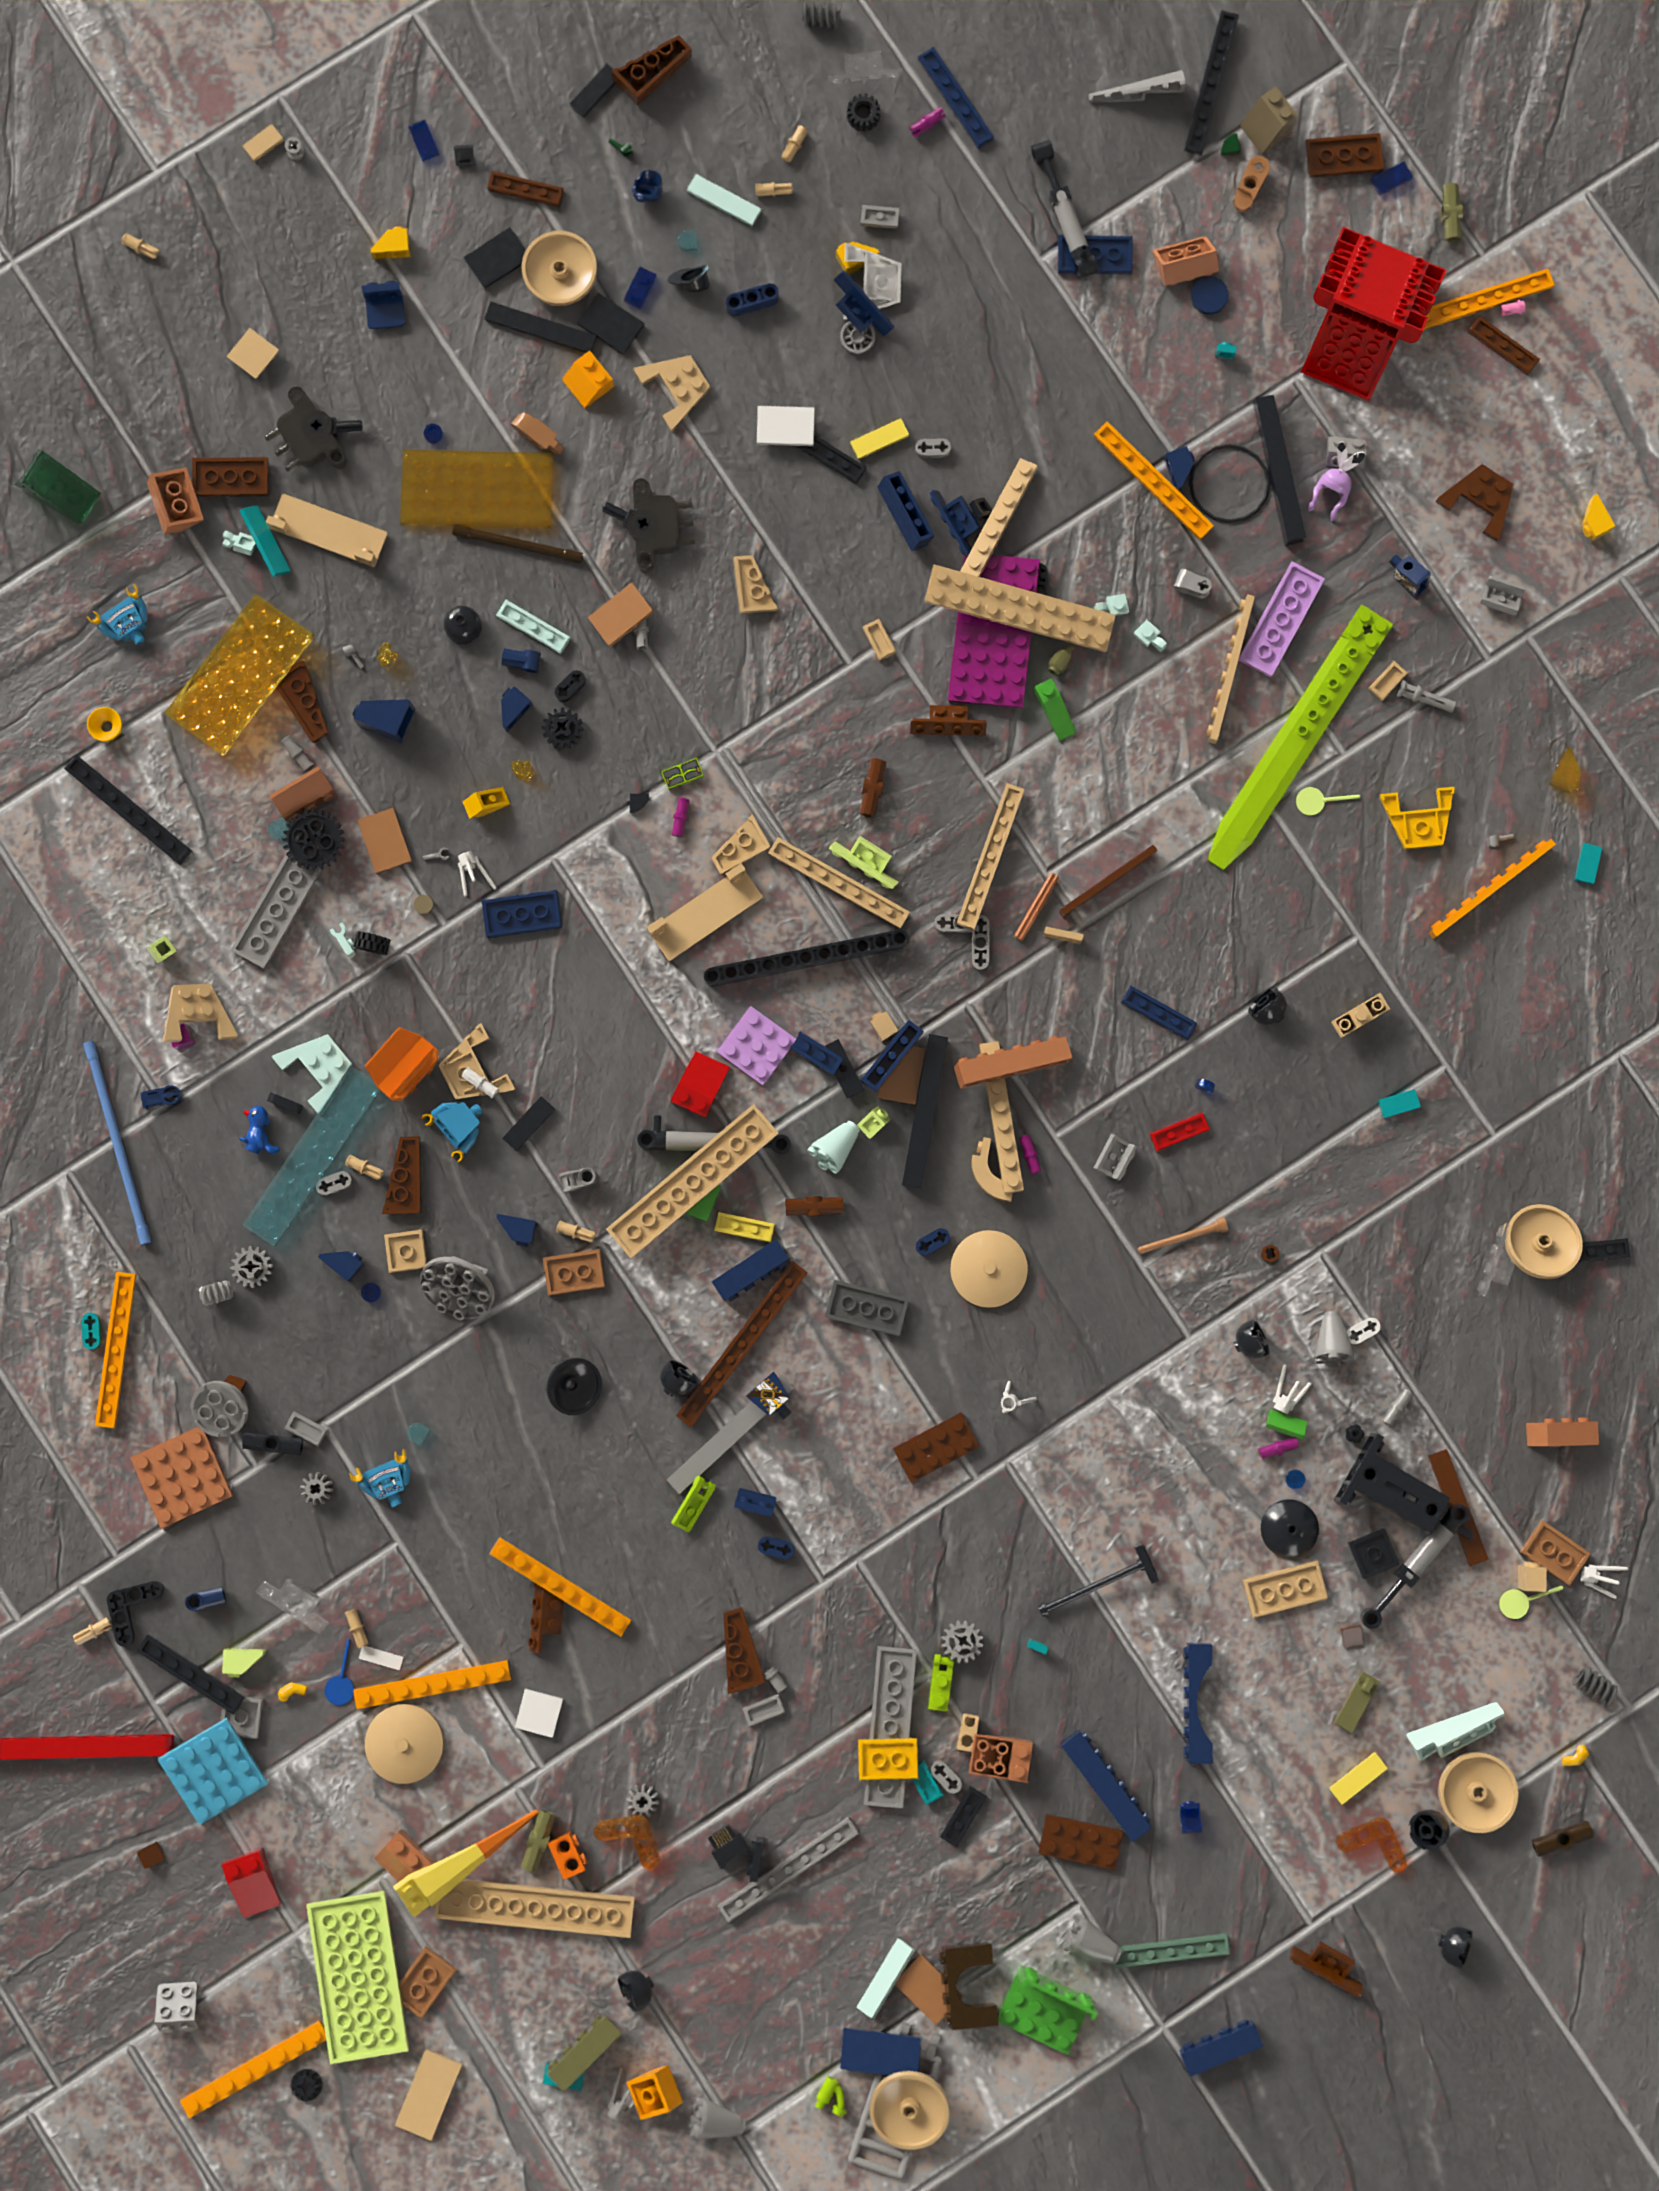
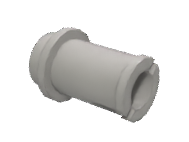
(775, 1679)

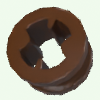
(1275, 1252)

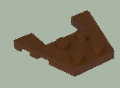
(1487, 492)

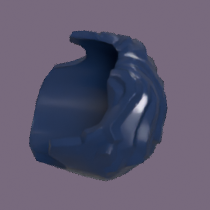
(647, 186)

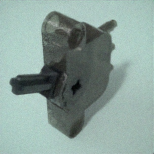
(306, 443)
(662, 522)

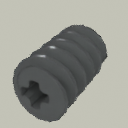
(821, 15)
(1596, 1684)

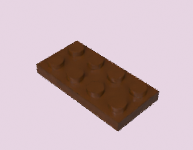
(1344, 155)
(230, 476)
(936, 1447)
(1080, 1841)

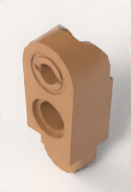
(1244, 196)
(536, 433)

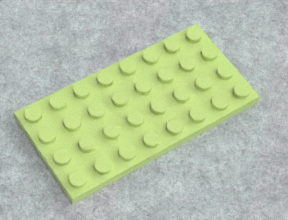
(357, 1977)

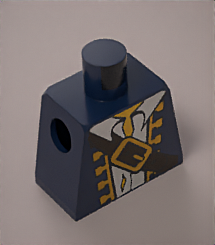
(1410, 575)
(770, 1396)

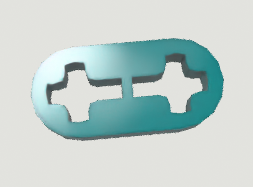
(96, 1331)

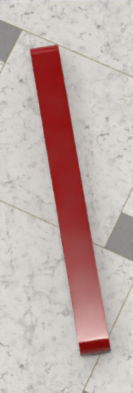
(86, 1746)

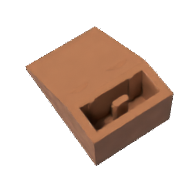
(1001, 1757)

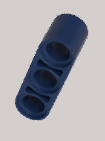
(759, 293)

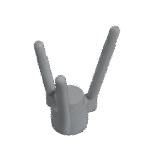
(619, 2108)

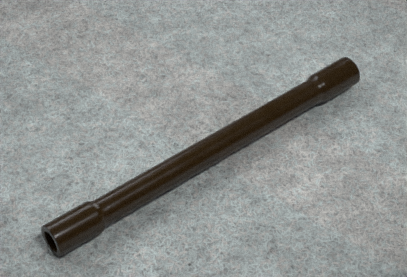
(566, 554)

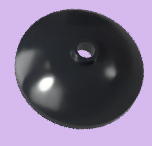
(584, 1387)
(1277, 1522)

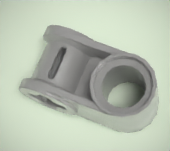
(1190, 584)
(576, 1179)

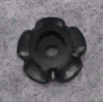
(1349, 1433)

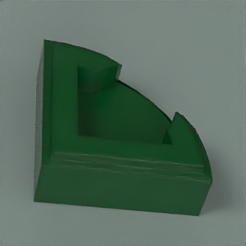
(1230, 145)

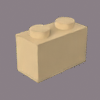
(1532, 1577)

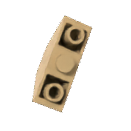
(1360, 1015)

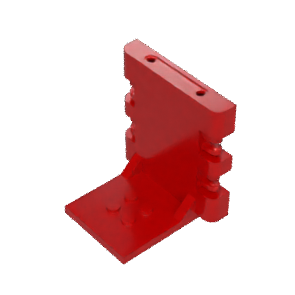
(1371, 303)

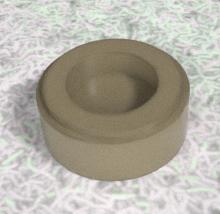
(423, 904)

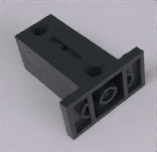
(1392, 1488)

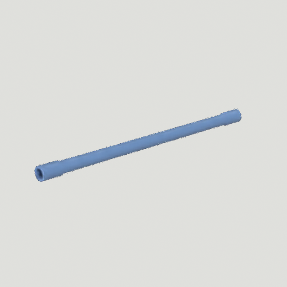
(141, 1227)

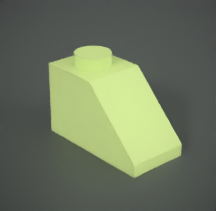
(240, 1660)

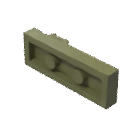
(1356, 1702)

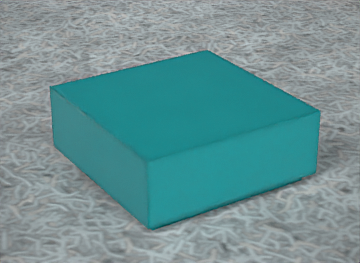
(1037, 1646)

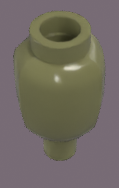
(1060, 660)

